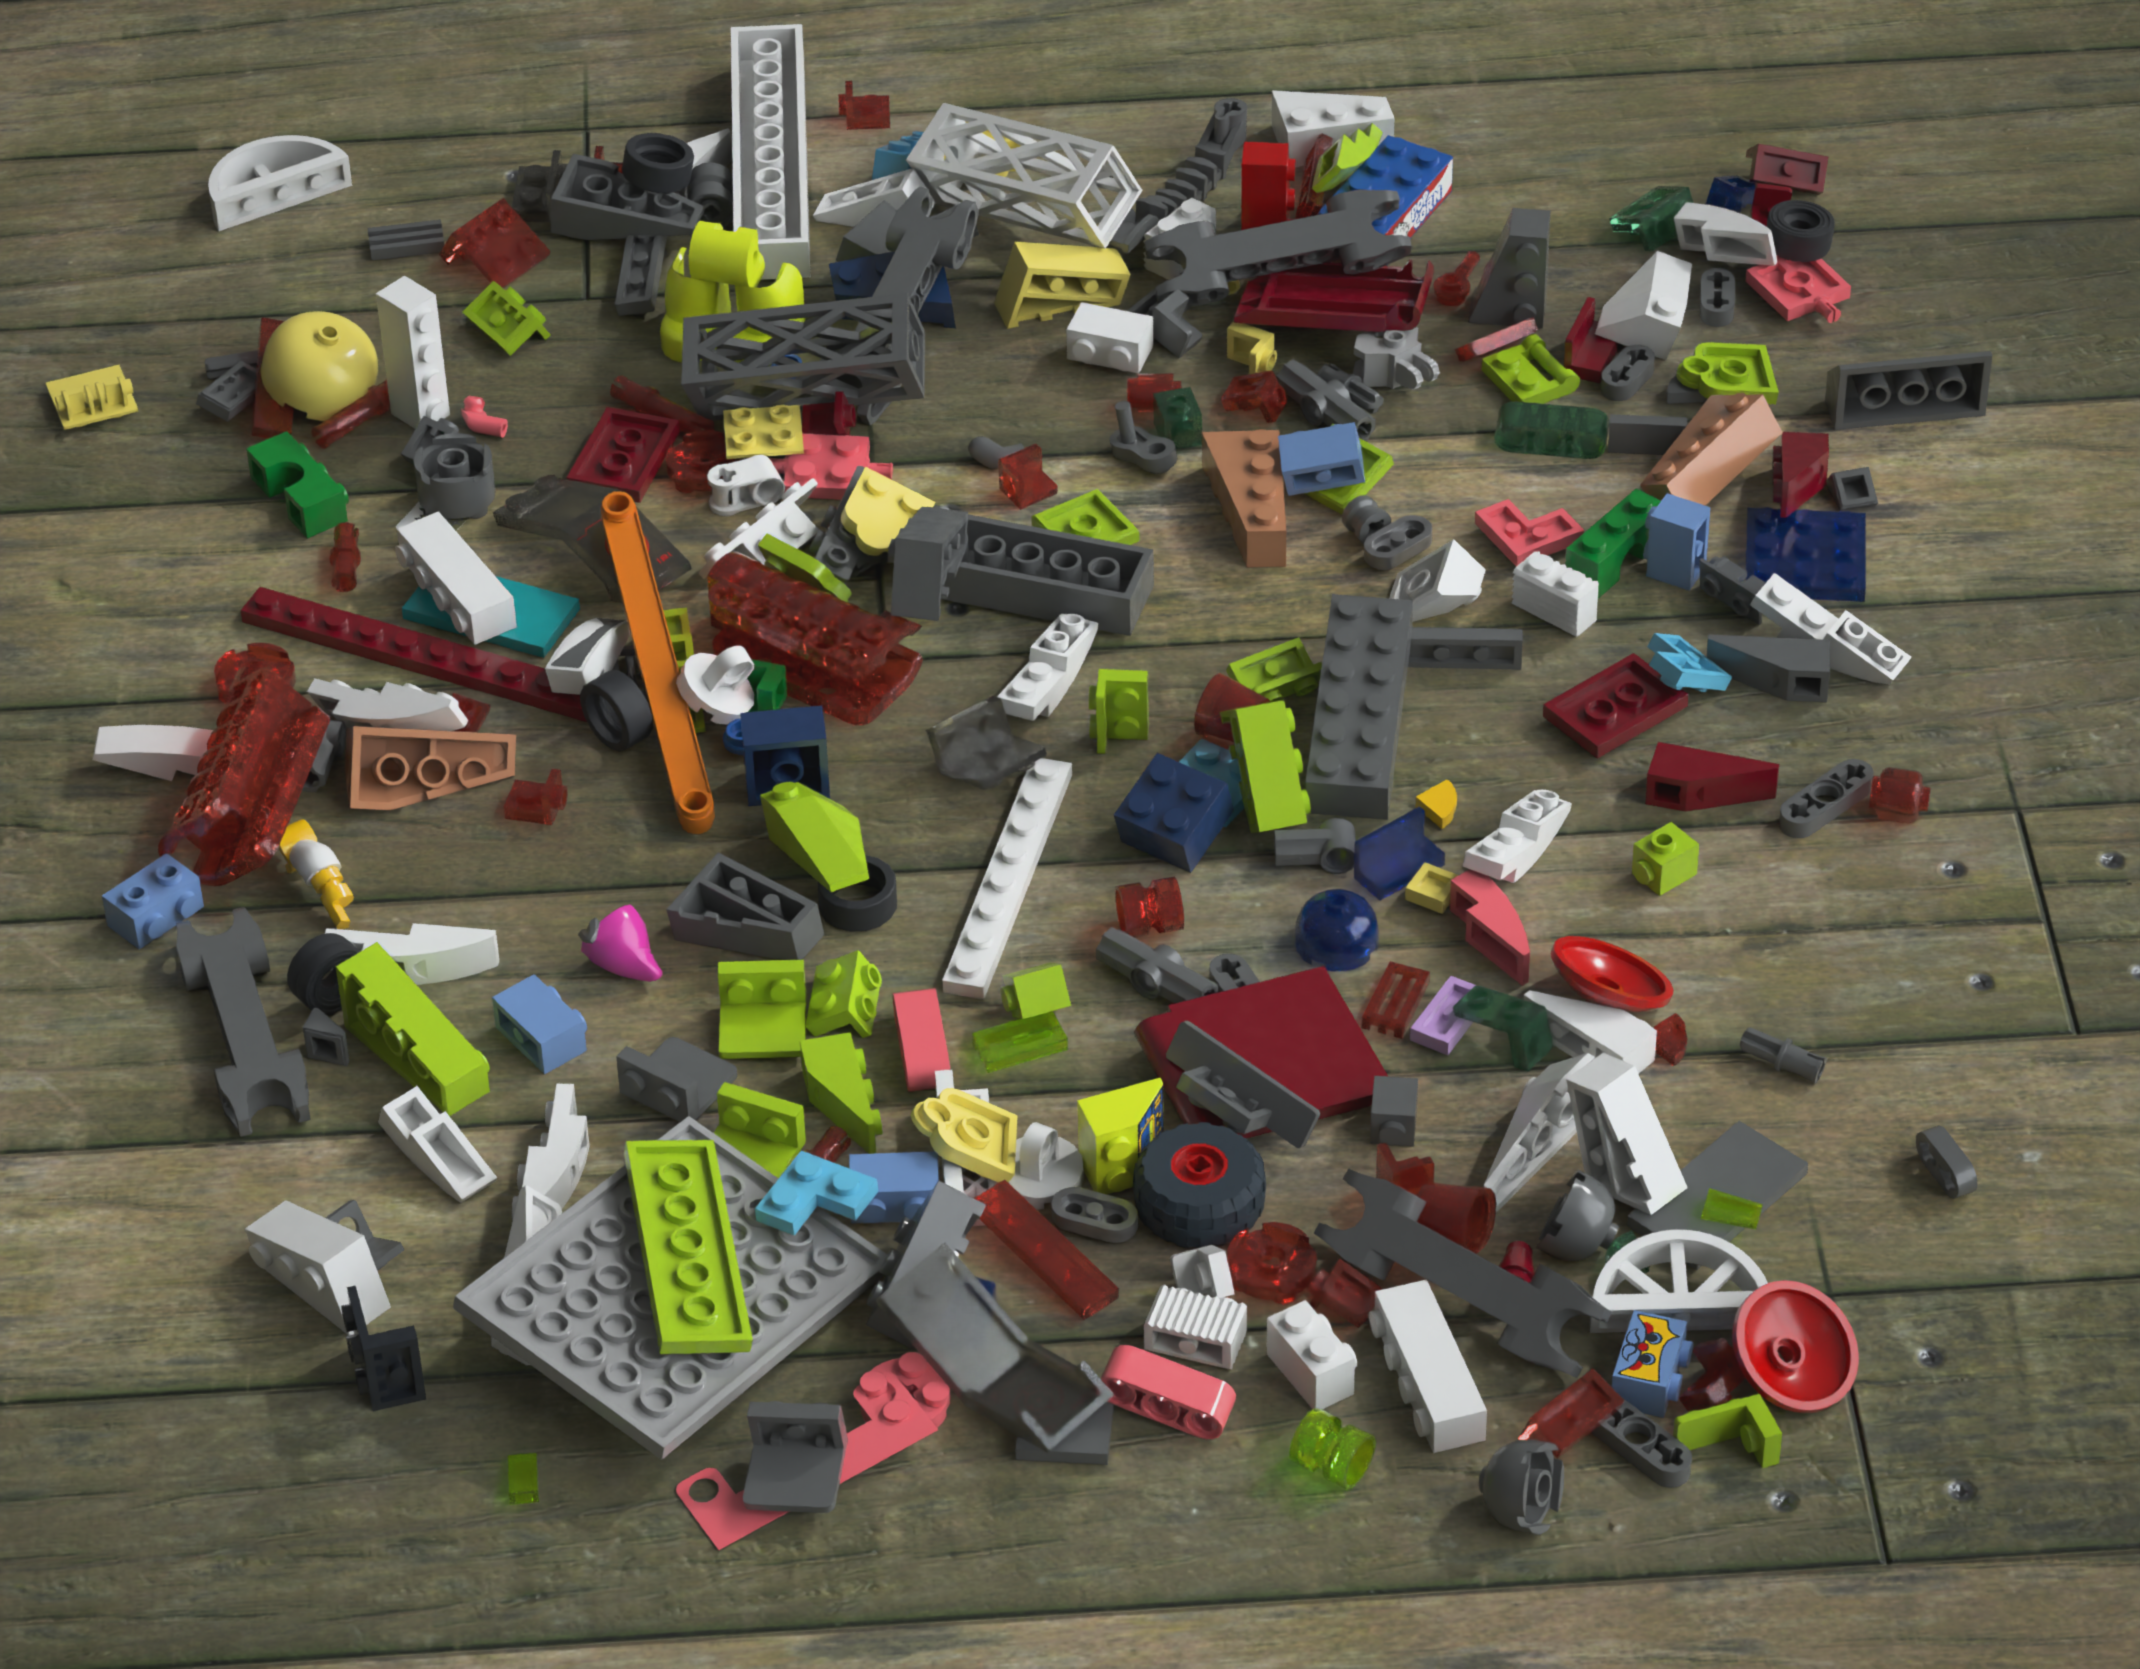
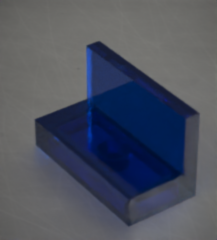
(1394, 854)

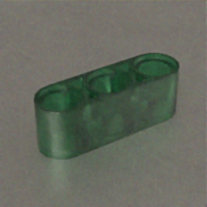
(1551, 430)

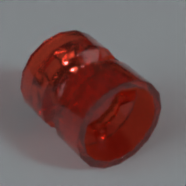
(1151, 907)

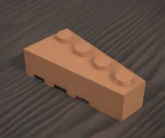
(1714, 448)
(1249, 485)

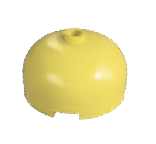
(318, 363)

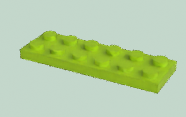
(687, 1247)

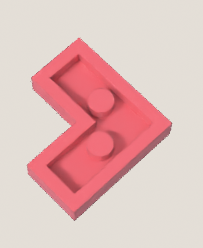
(1520, 537)

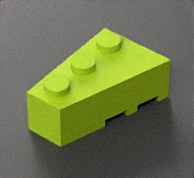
(1268, 765)

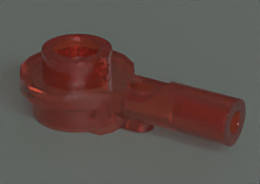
(1453, 286)

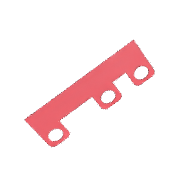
(727, 1518)

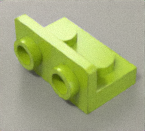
(504, 318)
(1119, 706)

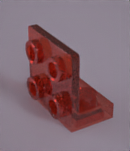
(496, 244)

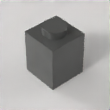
(1394, 1110)

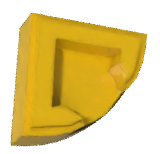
(1439, 803)

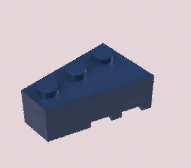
(862, 275)

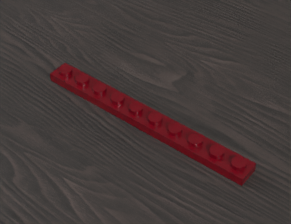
(408, 650)

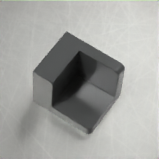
(1171, 328)

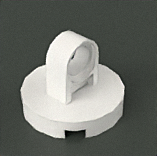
(718, 683)
(1045, 1165)

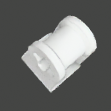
(745, 483)

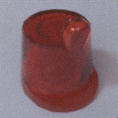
(1221, 695)
(1459, 1213)

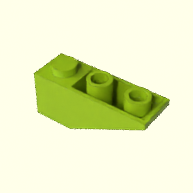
(836, 1086)

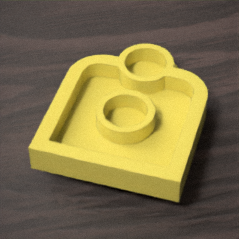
(879, 511)
(969, 1133)

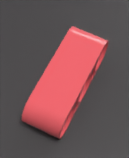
(920, 1037)
(1168, 1392)

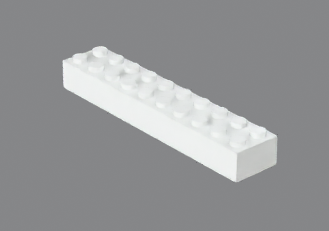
(771, 143)

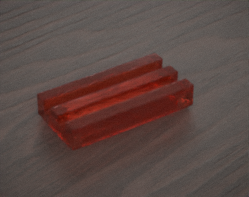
(1496, 339)
(1387, 1020)

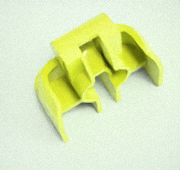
(715, 262)

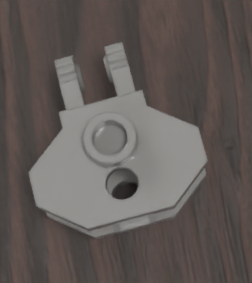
(1393, 360)

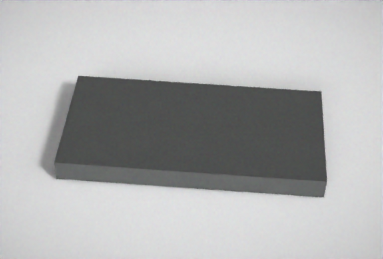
(1736, 1164)

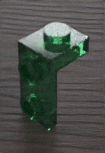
(1521, 1019)

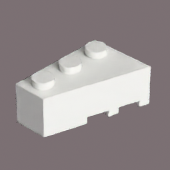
(1304, 116)
(1622, 1135)
(317, 1261)

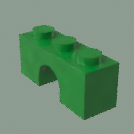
(311, 495)
(1604, 545)

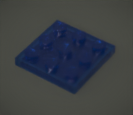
(1810, 550)

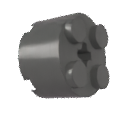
(455, 477)

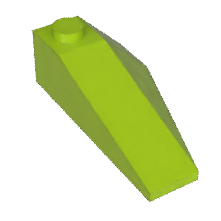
(816, 834)

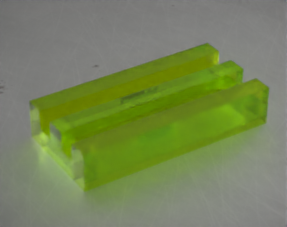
(1022, 1047)

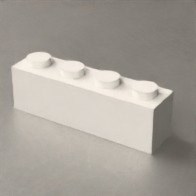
(412, 352)
(455, 578)
(1428, 1366)

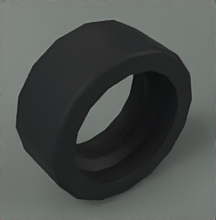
(672, 167)
(616, 710)
(867, 913)

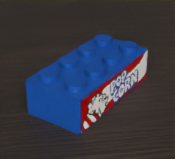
(1417, 174)

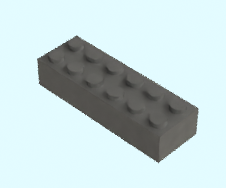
(1052, 574)
(1359, 706)

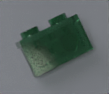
(1652, 215)

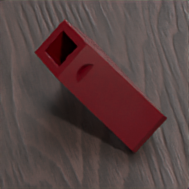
(1799, 469)
(1704, 779)

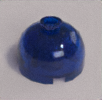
(1337, 930)

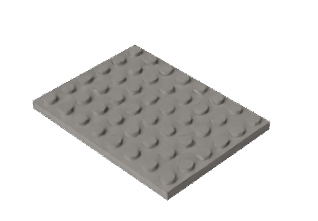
(584, 1316)

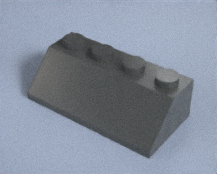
(1908, 390)

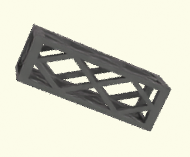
(895, 327)

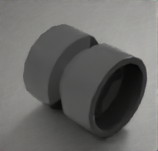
(712, 188)

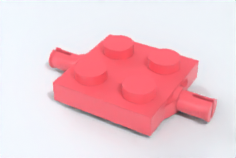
(1800, 288)
(830, 462)

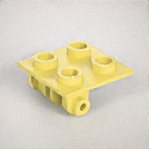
(92, 397)
(763, 431)

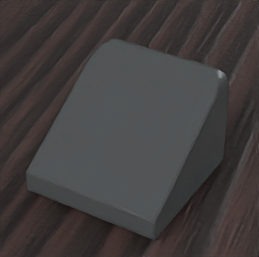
(1852, 488)
(325, 1039)

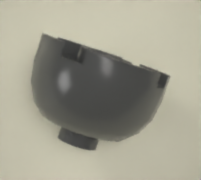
(1579, 1220)
(1523, 1485)

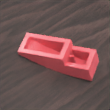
(1491, 923)

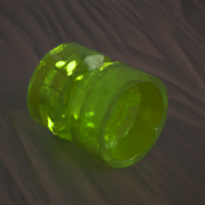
(1338, 1450)

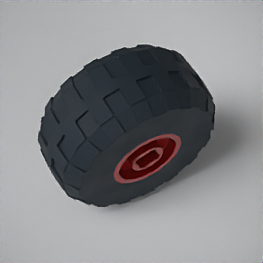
(1199, 1185)

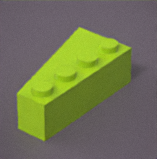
(409, 1031)

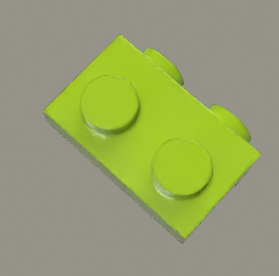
(1278, 671)
(844, 994)

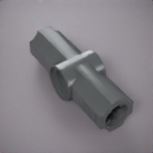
(1323, 400)
(1152, 970)

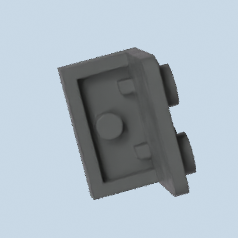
(674, 1078)
(795, 1456)

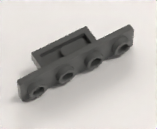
(837, 546)
(1236, 1089)

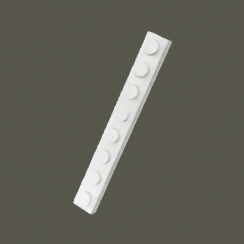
(1007, 879)

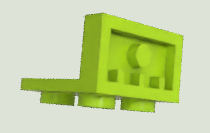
(761, 1008)
(761, 1126)

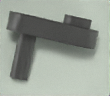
(1139, 446)

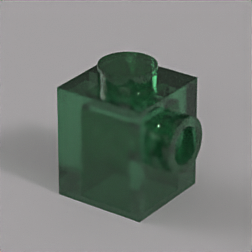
(1178, 417)

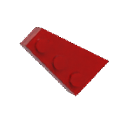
(1266, 185)

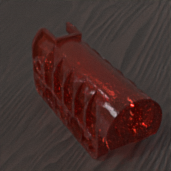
(814, 638)
(248, 776)

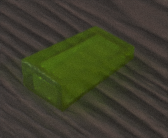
(1731, 1210)
(523, 1478)

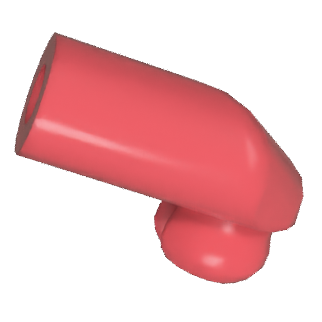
(479, 421)

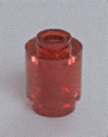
(1142, 387)

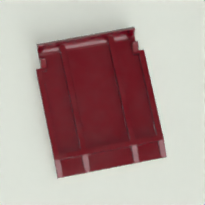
(1337, 300)
(1285, 1027)

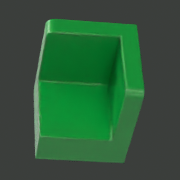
(768, 685)

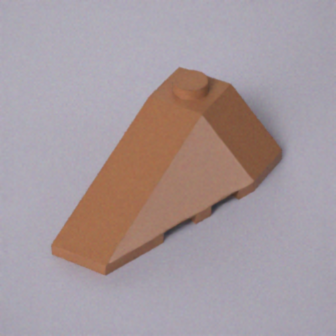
(412, 765)

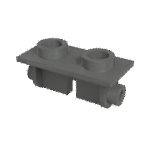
(1723, 580)

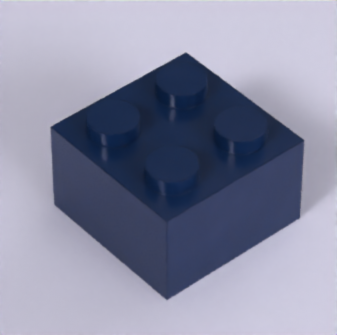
(784, 748)
(1174, 812)

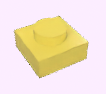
(1430, 888)

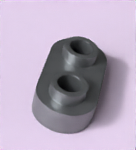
(1397, 542)
(1094, 1214)

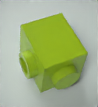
(1665, 859)
(1035, 991)

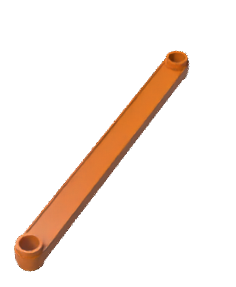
(657, 663)

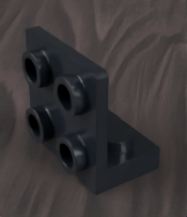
(388, 1359)

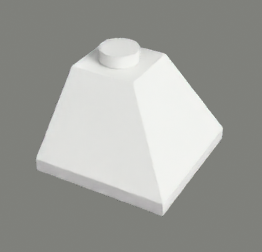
(1440, 581)

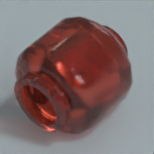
(1899, 795)

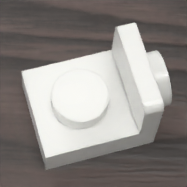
(1203, 1271)

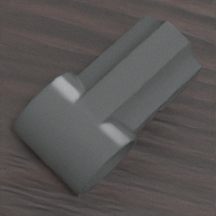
(331, 747)
(1329, 845)

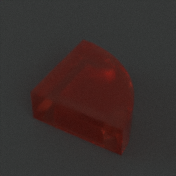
(1671, 1039)

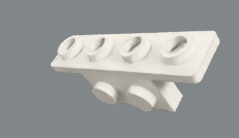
(781, 521)

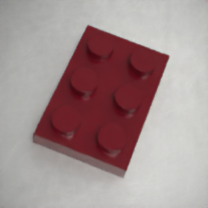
(625, 451)
(1614, 706)

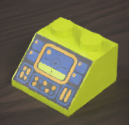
(1115, 1130)

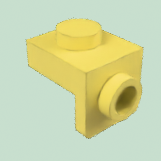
(1251, 347)

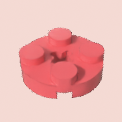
(920, 1381)

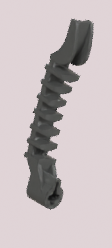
(1212, 157)

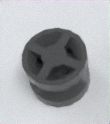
(1364, 517)

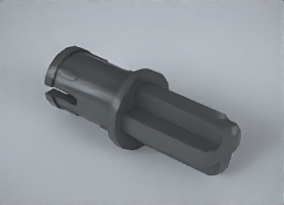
(1360, 393)
(1783, 1054)

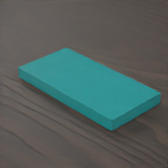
(538, 612)

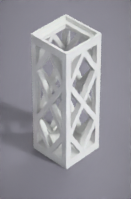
(977, 158)

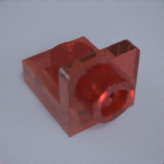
(864, 111)
(1255, 391)
(536, 801)
(1344, 1292)

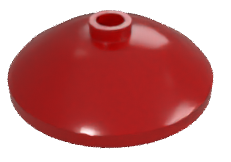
(1610, 975)
(1810, 1336)

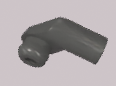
(988, 452)

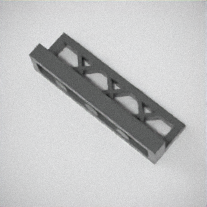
(1466, 648)

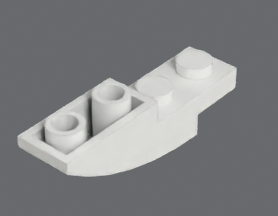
(1853, 645)
(1050, 669)
(392, 708)
(1521, 837)
(433, 951)
(562, 1153)

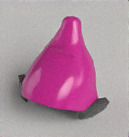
(621, 945)

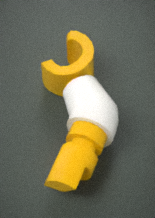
(318, 868)

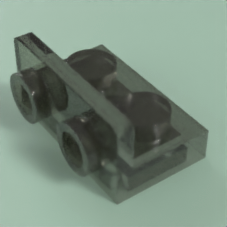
(535, 189)

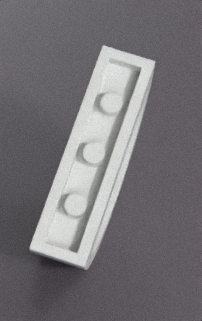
(303, 172)
(1702, 1308)

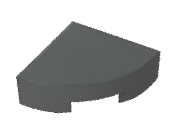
(1682, 394)

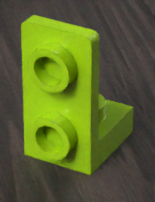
(1736, 1418)

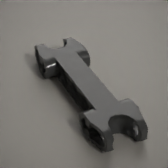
(1338, 235)
(920, 252)
(257, 1072)
(1530, 1309)

